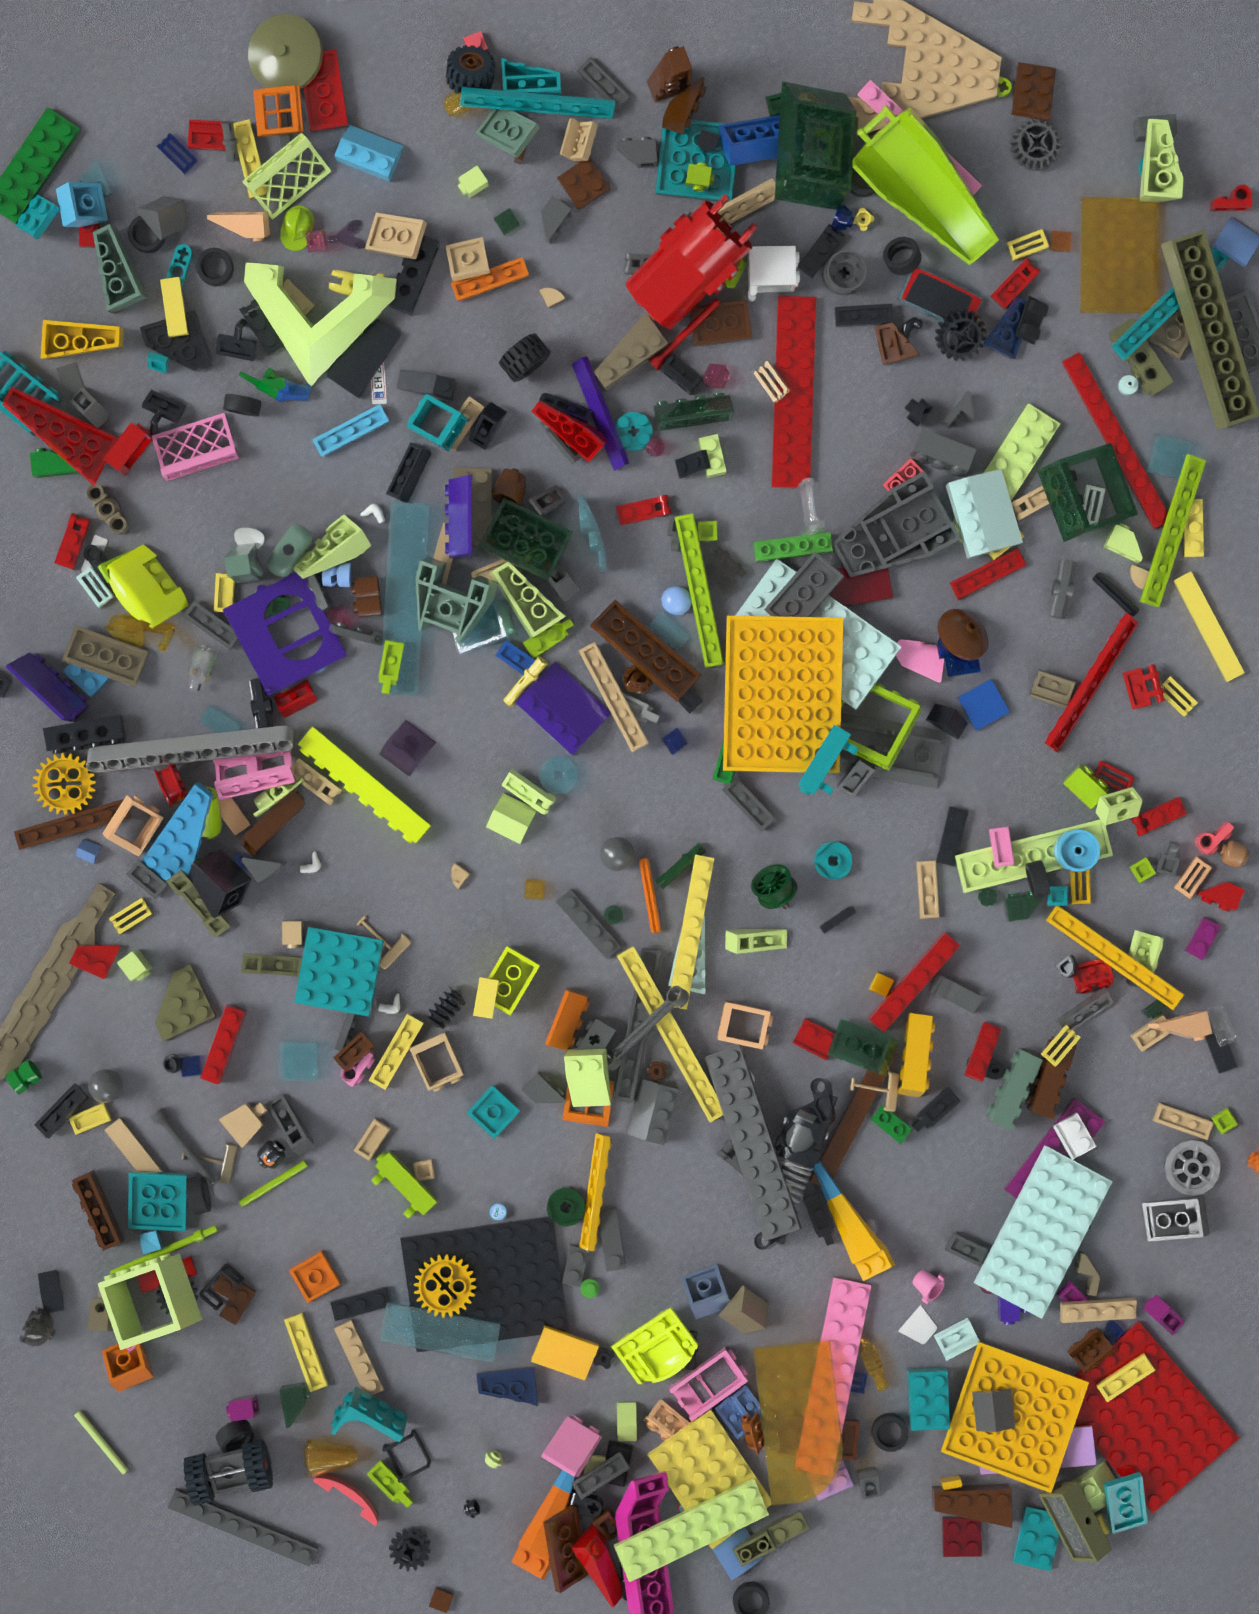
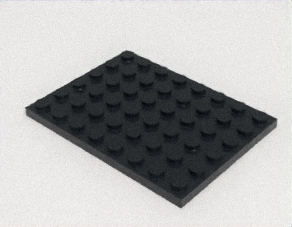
(513, 1271)

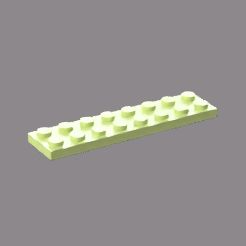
(1022, 448)
(978, 868)
(691, 1530)

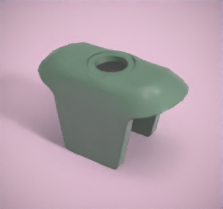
(300, 539)

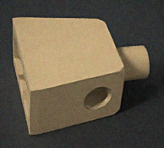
(244, 1122)

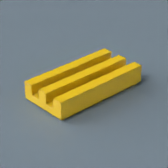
(1087, 887)

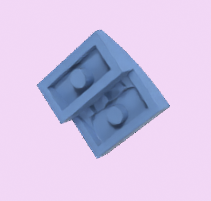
(1237, 242)
(734, 1407)
(727, 1557)

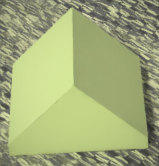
(511, 818)

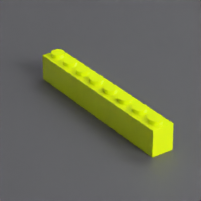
(364, 785)

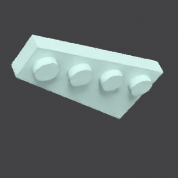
(698, 980)

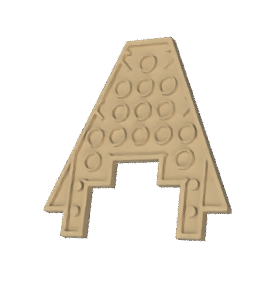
(939, 67)

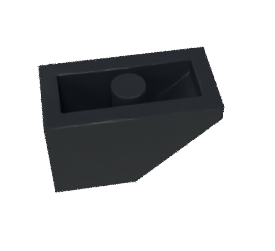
(487, 425)

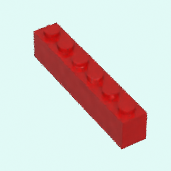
(913, 981)

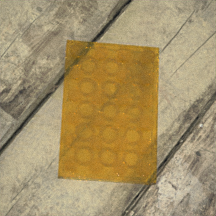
(1118, 255)

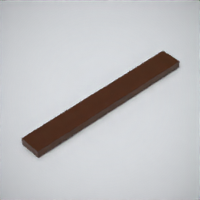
(850, 1123)

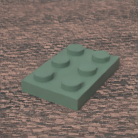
(507, 131)

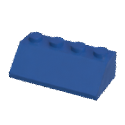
(750, 140)

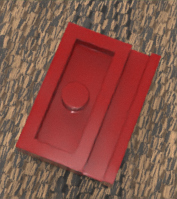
(205, 135)
(814, 1039)

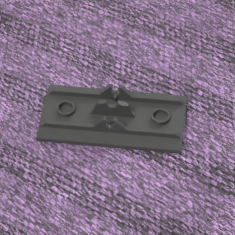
(917, 761)

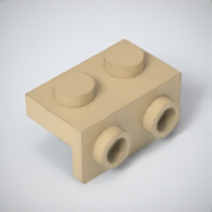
(578, 140)

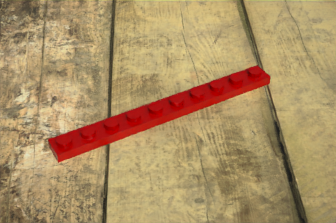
(1113, 433)

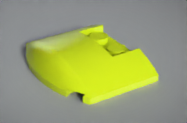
(145, 587)
(657, 1348)

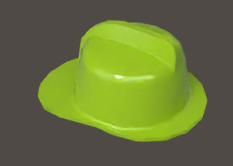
(295, 225)

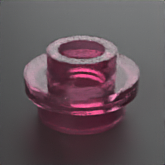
(655, 447)

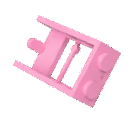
(687, 1396)

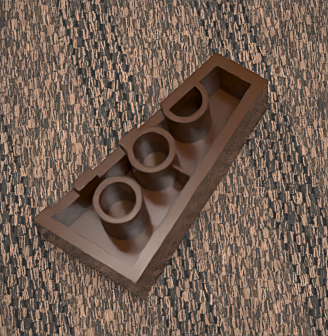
(671, 74)
(1049, 1081)

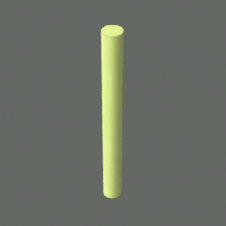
(101, 1442)

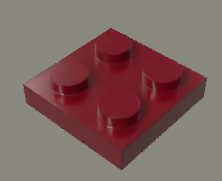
(961, 1537)

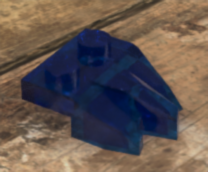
(954, 665)

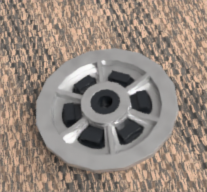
(1192, 1167)

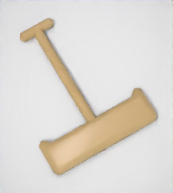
(394, 951)
(892, 1091)

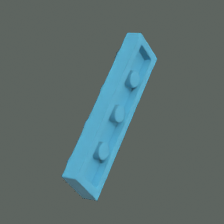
(350, 430)

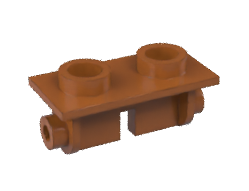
(753, 1432)

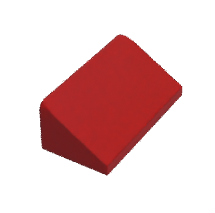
(295, 699)

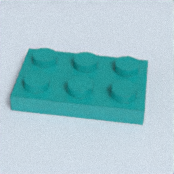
(1125, 1502)
(1036, 1539)

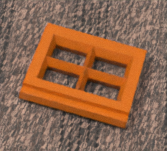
(296, 111)
(587, 1118)

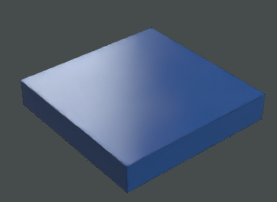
(983, 704)

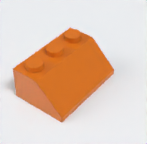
(567, 1020)

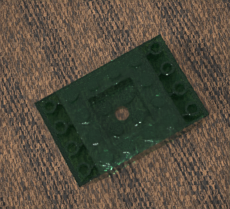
(804, 170)

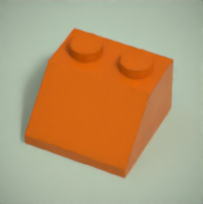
(126, 1369)

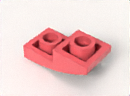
(905, 473)

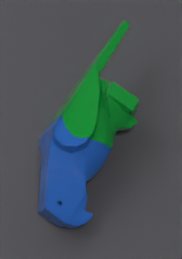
(279, 387)

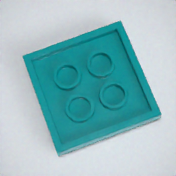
(157, 1201)

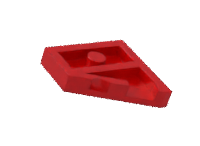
(95, 958)

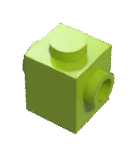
(699, 177)

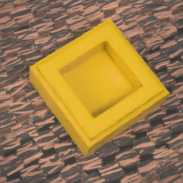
(951, 1482)

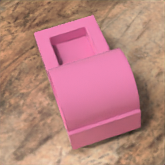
(367, 1062)

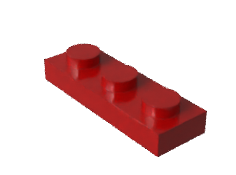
(982, 1052)

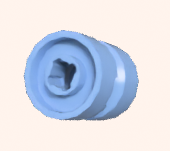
(339, 574)

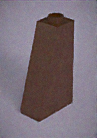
(272, 823)

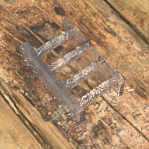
(812, 523)

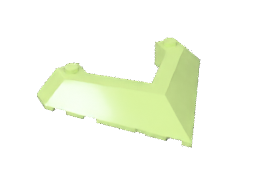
(317, 345)

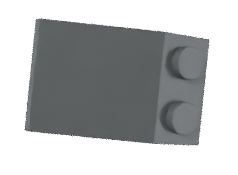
(1176, 1218)

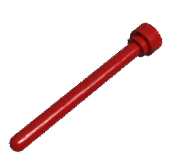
(658, 360)

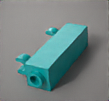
(823, 761)

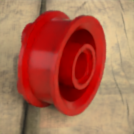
(171, 785)

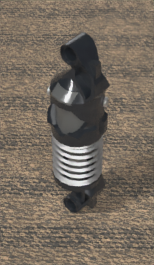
(801, 1144)

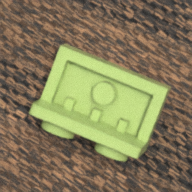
(1146, 949)

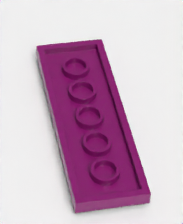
(1092, 1123)

